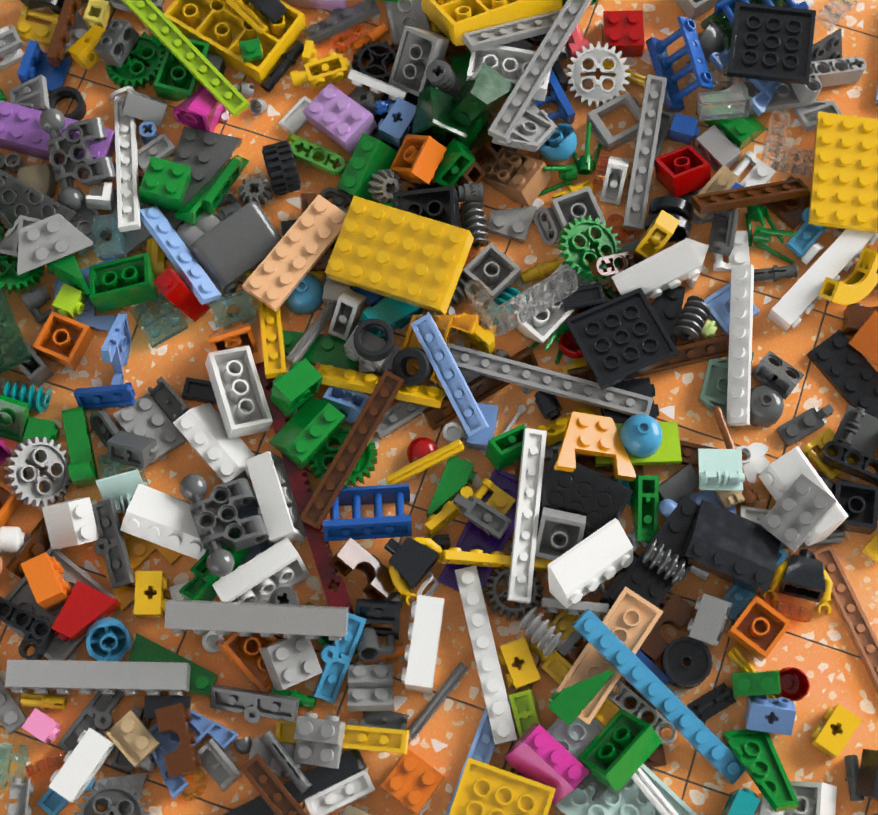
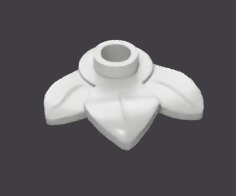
(755, 460)

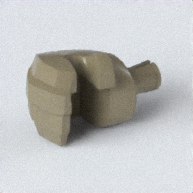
(39, 177)

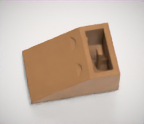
(516, 176)

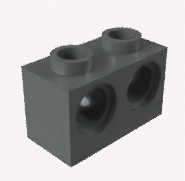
(117, 42)
(777, 374)

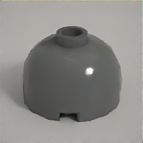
(711, 39)
(765, 406)

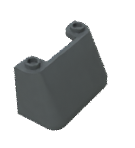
(235, 246)

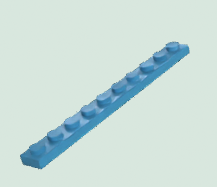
(659, 695)

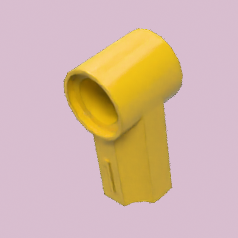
(157, 257)

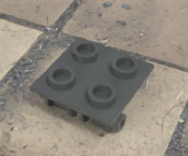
(828, 47)
(858, 430)

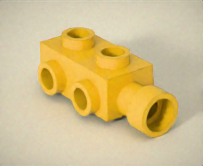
(321, 72)

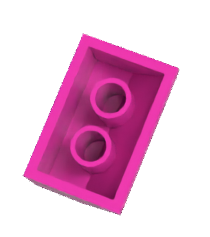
(546, 761)

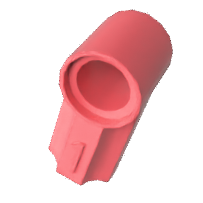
(576, 42)

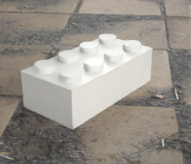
(508, 62)
(238, 392)
(424, 644)

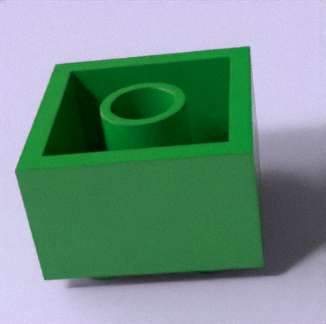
(165, 184)
(295, 387)

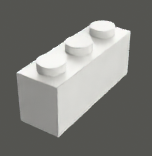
(81, 765)

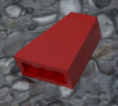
(179, 293)
(81, 610)

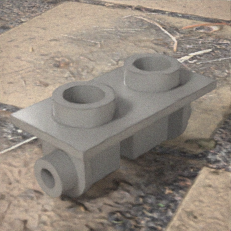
(20, 791)

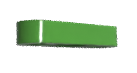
(334, 158)

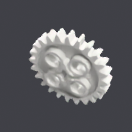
(598, 56)

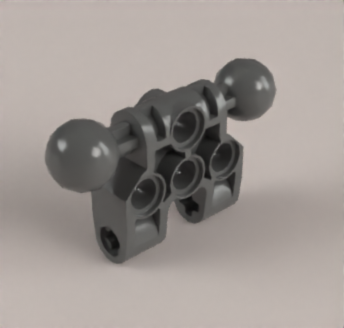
(72, 168)
(237, 495)

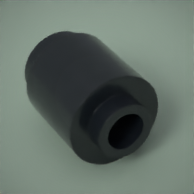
(548, 405)

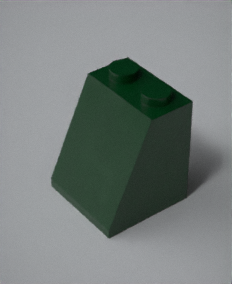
(480, 95)
(434, 119)

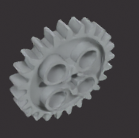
(29, 488)

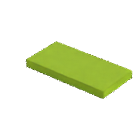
(668, 452)

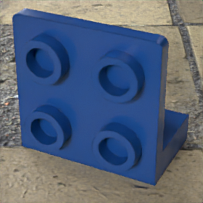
(36, 63)

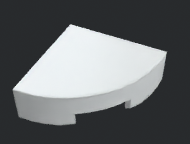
(812, 253)

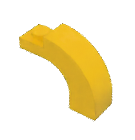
(857, 284)

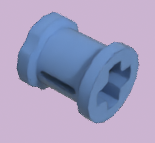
(147, 136)

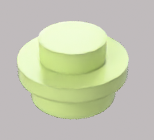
(709, 329)

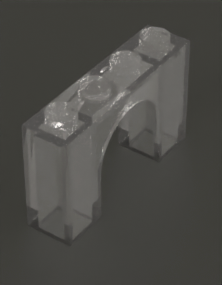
(723, 104)

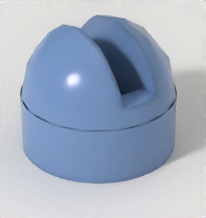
(667, 506)

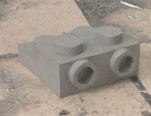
(370, 687)
(319, 740)

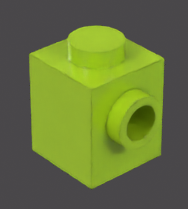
(69, 301)

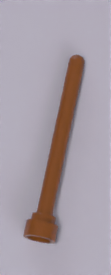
(748, 493)

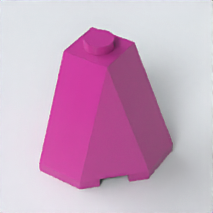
(199, 111)

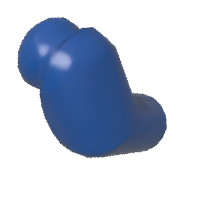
(381, 107)

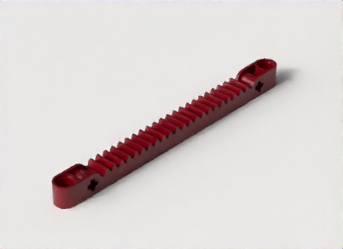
(303, 493)

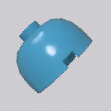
(560, 144)
(306, 296)
(641, 435)
(107, 639)

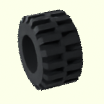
(281, 167)

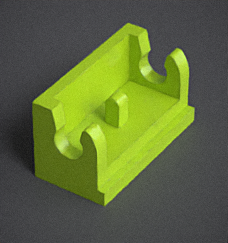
(525, 710)

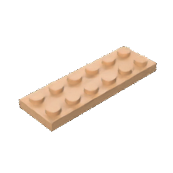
(296, 253)
(631, 621)

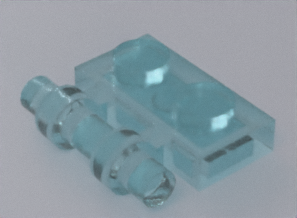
(6, 757)

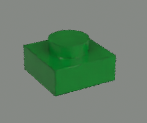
(251, 50)

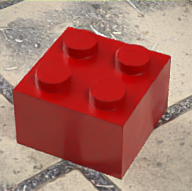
(624, 31)
(682, 171)

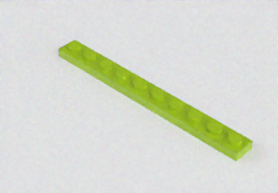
(189, 56)

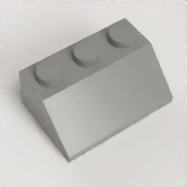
(415, 53)

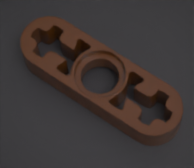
(609, 261)

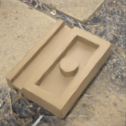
(133, 738)

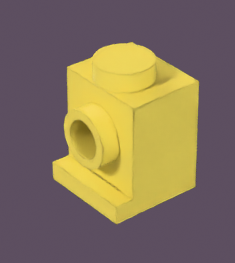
(97, 13)

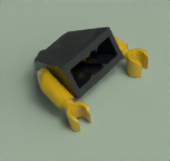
(411, 563)
(803, 579)

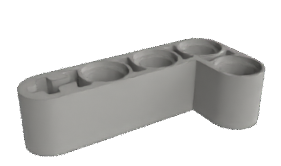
(829, 73)

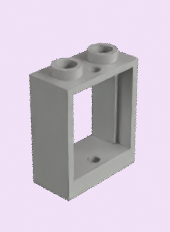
(600, 130)

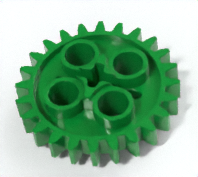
(140, 65)
(589, 247)
(11, 280)
(364, 465)

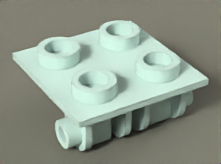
(720, 469)
(120, 488)

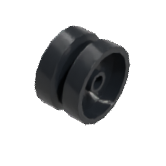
(677, 208)
(682, 650)

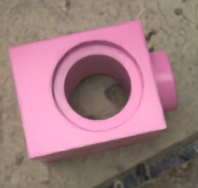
(42, 726)

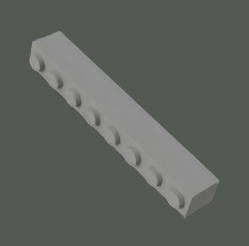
(256, 618)
(97, 676)

